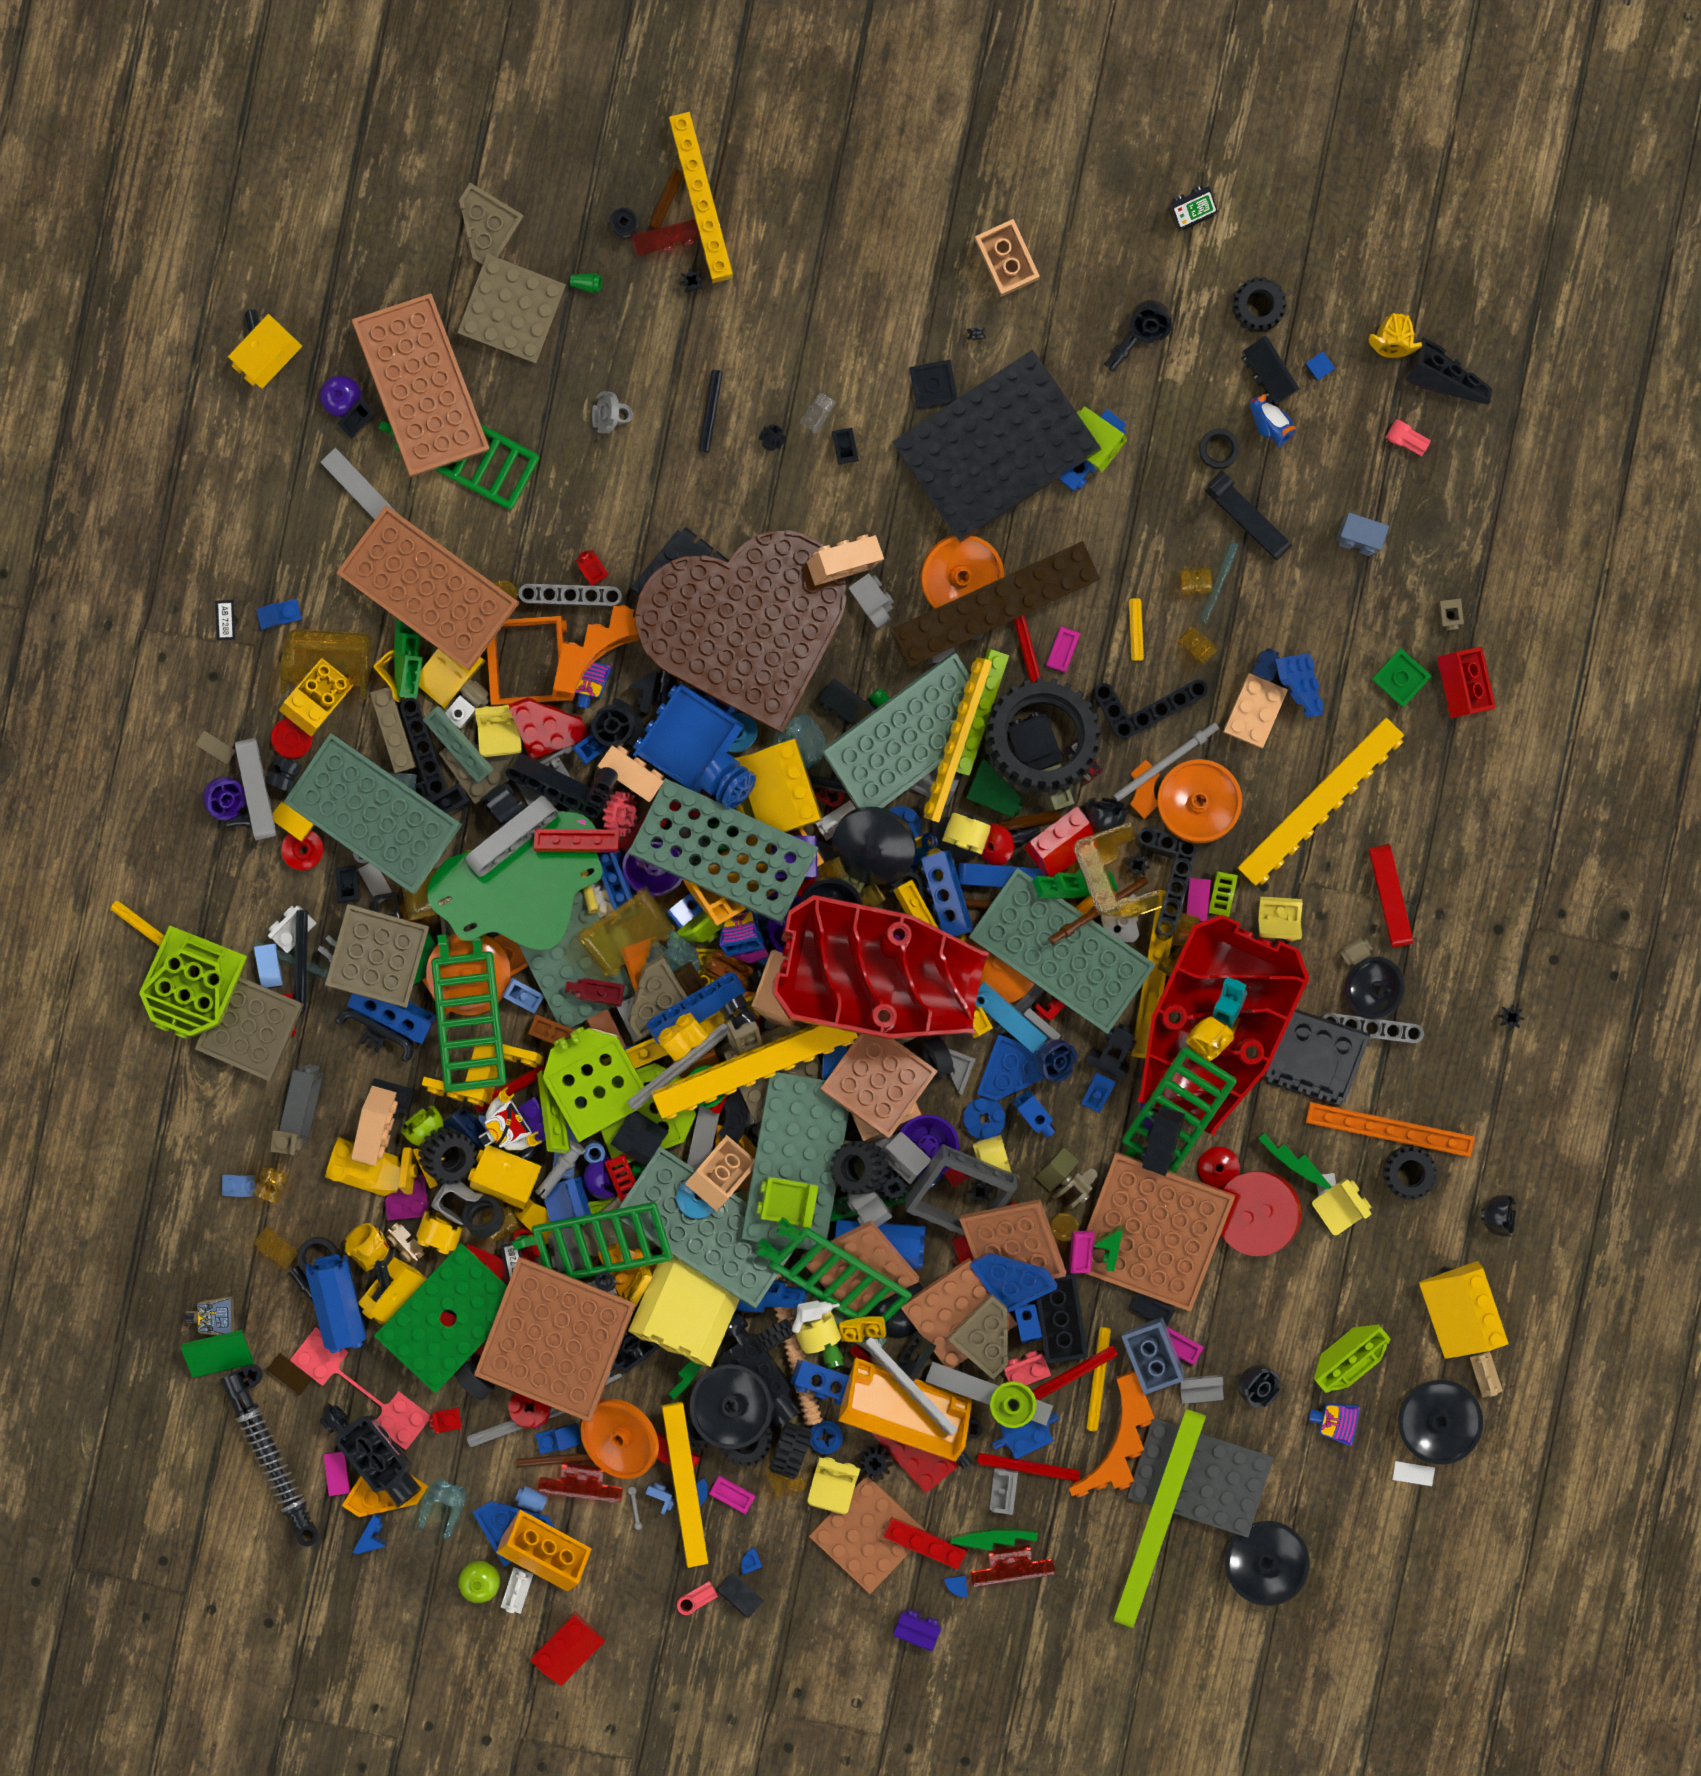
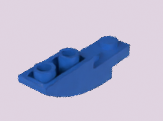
(777, 1296)

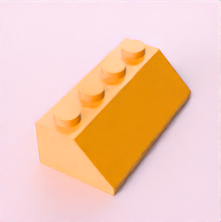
(544, 1551)

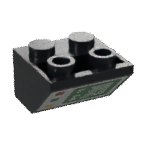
(1193, 208)

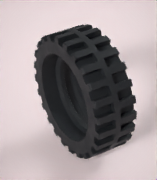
(1057, 696)

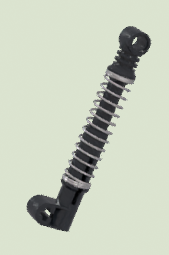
(266, 1451)

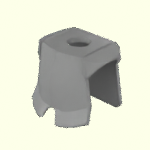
(461, 1190)

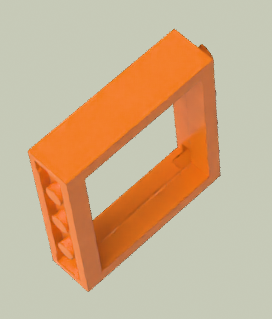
(561, 628)

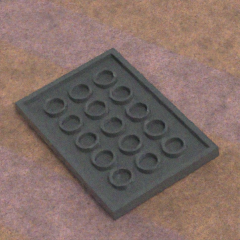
(1219, 1486)

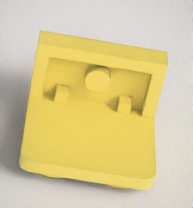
(497, 731)
(1280, 918)
(1341, 1206)
(833, 1485)

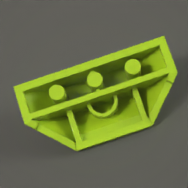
(700, 929)
(1351, 1357)

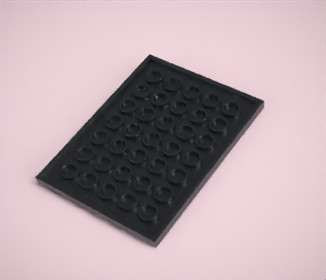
(996, 445)

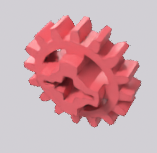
(620, 812)

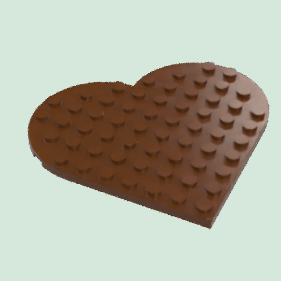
(744, 625)

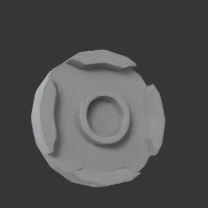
(606, 412)

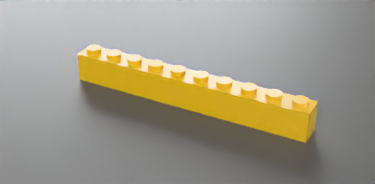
(1320, 801)
(748, 1068)

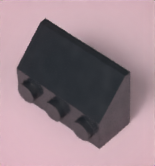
(1269, 371)
(845, 702)

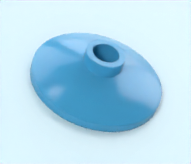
(748, 733)
(690, 1205)

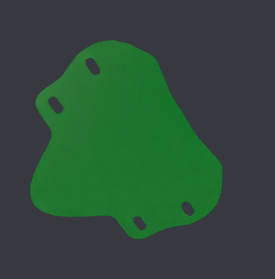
(521, 897)

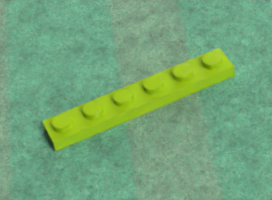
(983, 710)

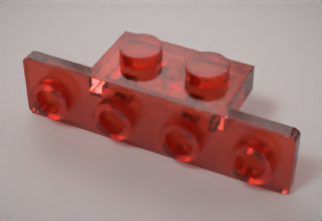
(666, 238)
(581, 1482)
(1012, 1565)

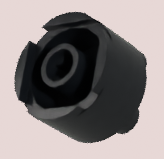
(502, 804)

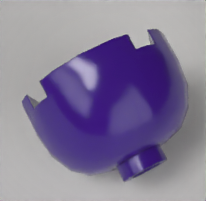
(339, 395)
(223, 798)
(598, 1180)

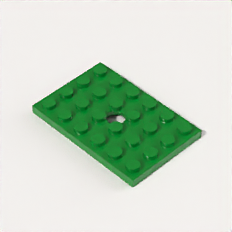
(416, 1330)

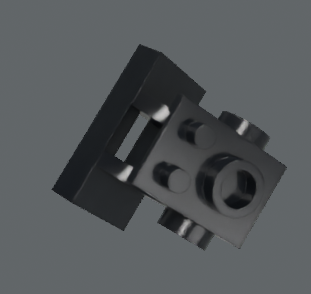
(1122, 1038)

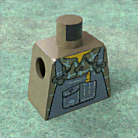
(213, 1316)

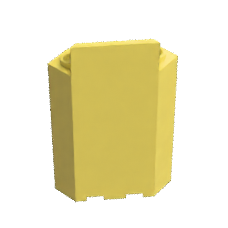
(684, 1312)

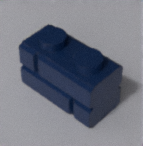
(1266, 665)

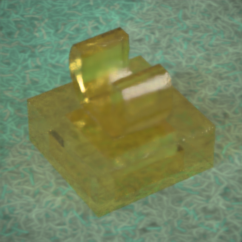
(872, 895)

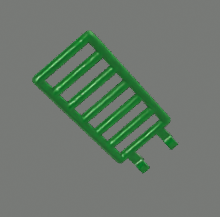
(473, 484)
(494, 1018)
(1157, 1097)
(575, 1222)
(797, 1237)

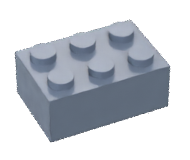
(1361, 534)
(1153, 1355)

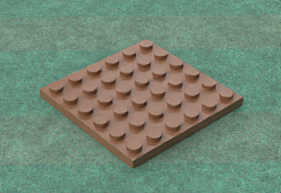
(1166, 1234)
(555, 1339)

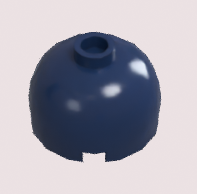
(1055, 1059)

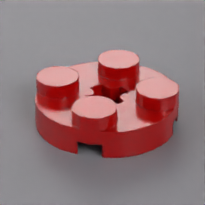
(530, 1419)

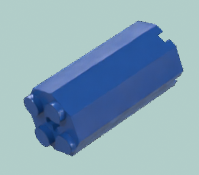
(902, 1236)
(336, 1303)

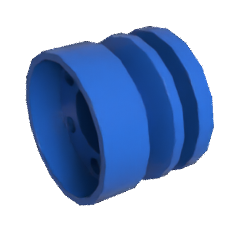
(728, 781)

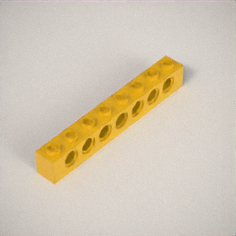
(701, 197)

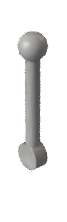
(565, 750)
(638, 1526)

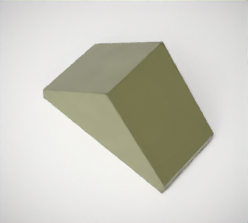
(1057, 1169)

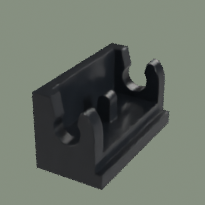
(740, 1595)

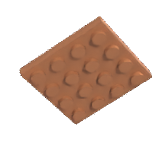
(878, 1082)
(1015, 1233)
(873, 1249)
(944, 1306)
(858, 1538)

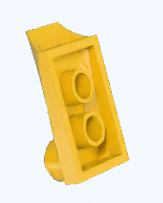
(376, 1179)

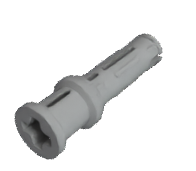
(565, 1162)

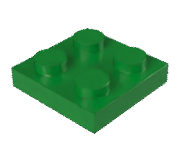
(1401, 677)

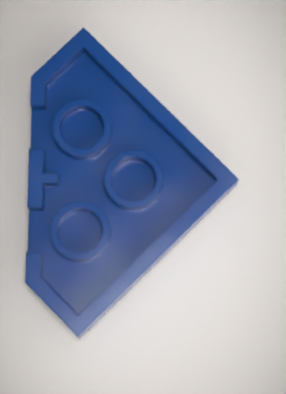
(1299, 675)
(1008, 1069)
(1012, 1280)
(496, 1518)

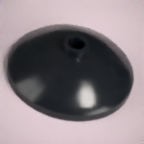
(832, 888)
(1366, 980)
(899, 1324)

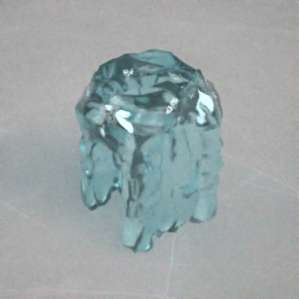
(807, 736)
(678, 954)
(448, 1494)

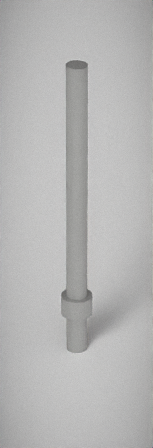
(1198, 738)

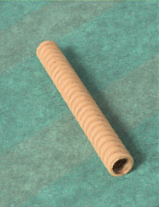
(795, 1352)

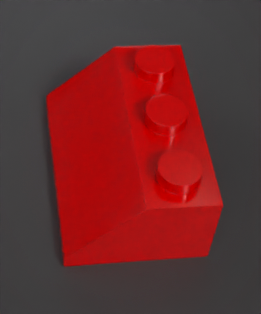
(1466, 682)
(1054, 847)
(567, 1649)

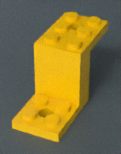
(484, 1095)

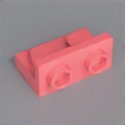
(1027, 1369)

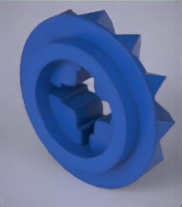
(834, 1442)

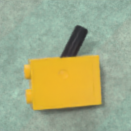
(263, 350)
(506, 1175)
(390, 1290)

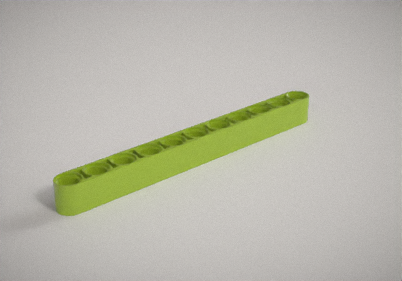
(1159, 1518)

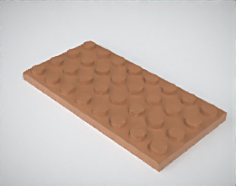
(420, 385)
(427, 587)

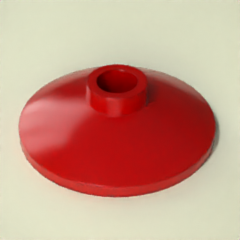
(1003, 846)
(291, 851)
(1215, 1156)

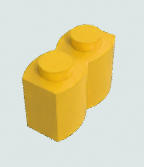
(682, 1036)

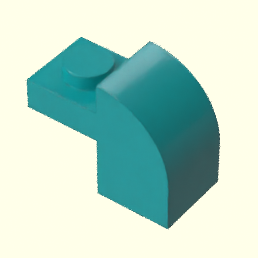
(1230, 1002)

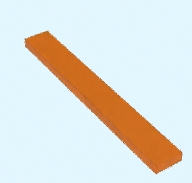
(1390, 1129)

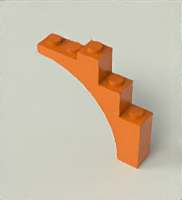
(598, 641)
(1127, 1442)

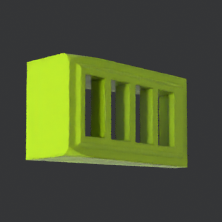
(1220, 875)

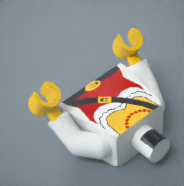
(507, 1125)

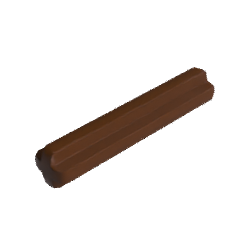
(666, 199)
(1031, 820)

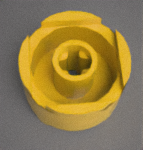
(439, 1232)

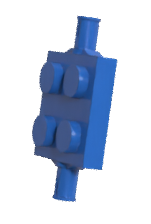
(1026, 1438)

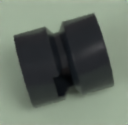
(624, 223)
(283, 773)
(746, 1016)

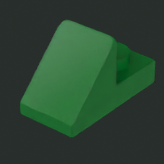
(1111, 1242)

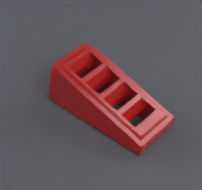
(616, 1180)

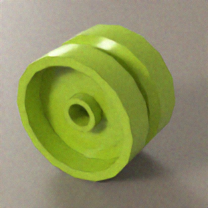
(1025, 1404)

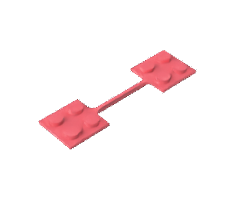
(399, 1418)

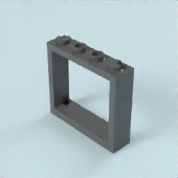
(302, 1101)
(968, 1165)

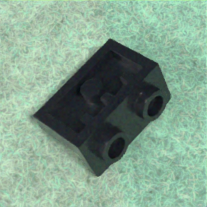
(403, 1095)
(915, 1355)

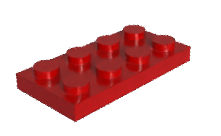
(922, 1466)

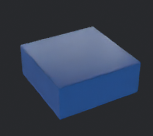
(1320, 366)

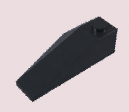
(1438, 373)

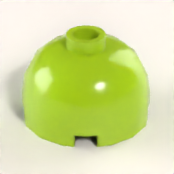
(421, 1125)
(479, 1582)

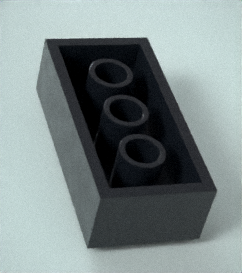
(1062, 1322)

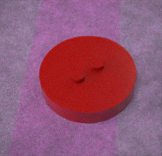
(1262, 1214)

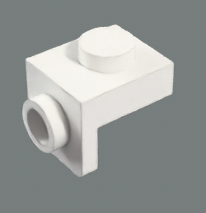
(602, 898)

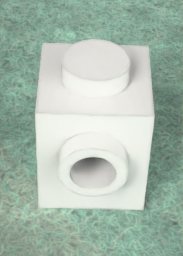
(460, 712)

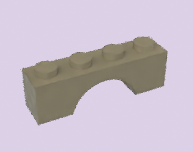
(393, 730)

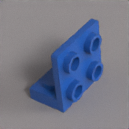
(567, 1200)

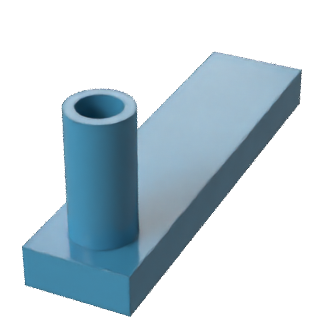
(1009, 1017)

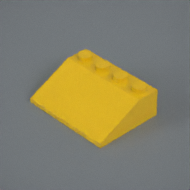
(782, 787)
(1463, 1311)

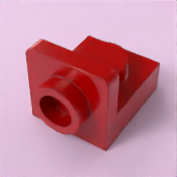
(591, 567)
(1054, 1008)
(445, 1420)

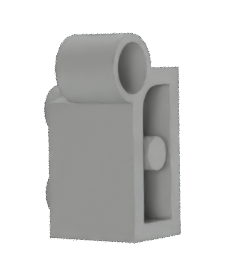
(872, 599)

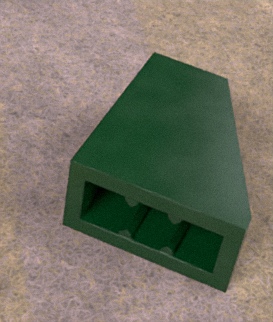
(994, 792)

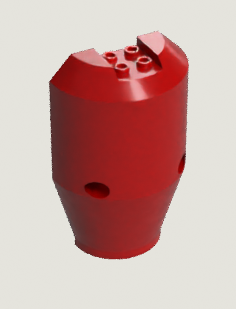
(851, 972)
(1274, 984)

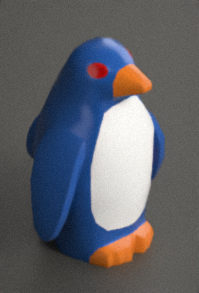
(1271, 421)

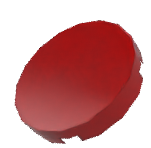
(290, 739)

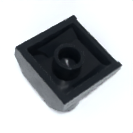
(639, 1137)

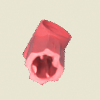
(1403, 435)
(698, 1597)

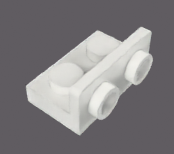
(285, 931)

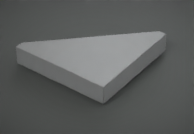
(961, 1069)

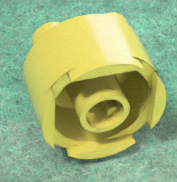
(966, 833)
(992, 1152)
(818, 1333)

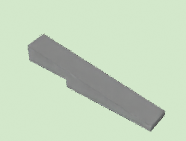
(977, 1389)

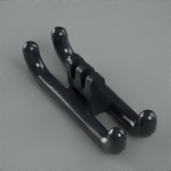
(377, 1033)

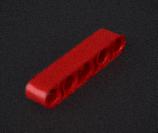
(1390, 896)

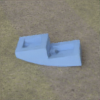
(268, 965)

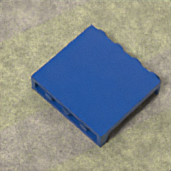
(687, 736)

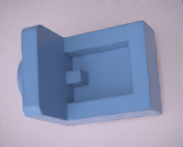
(238, 1185)
(659, 1492)

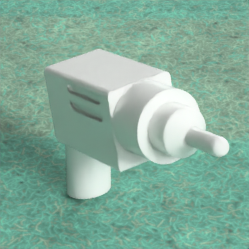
(811, 1311)

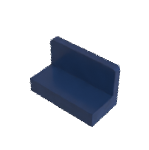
(467, 1124)

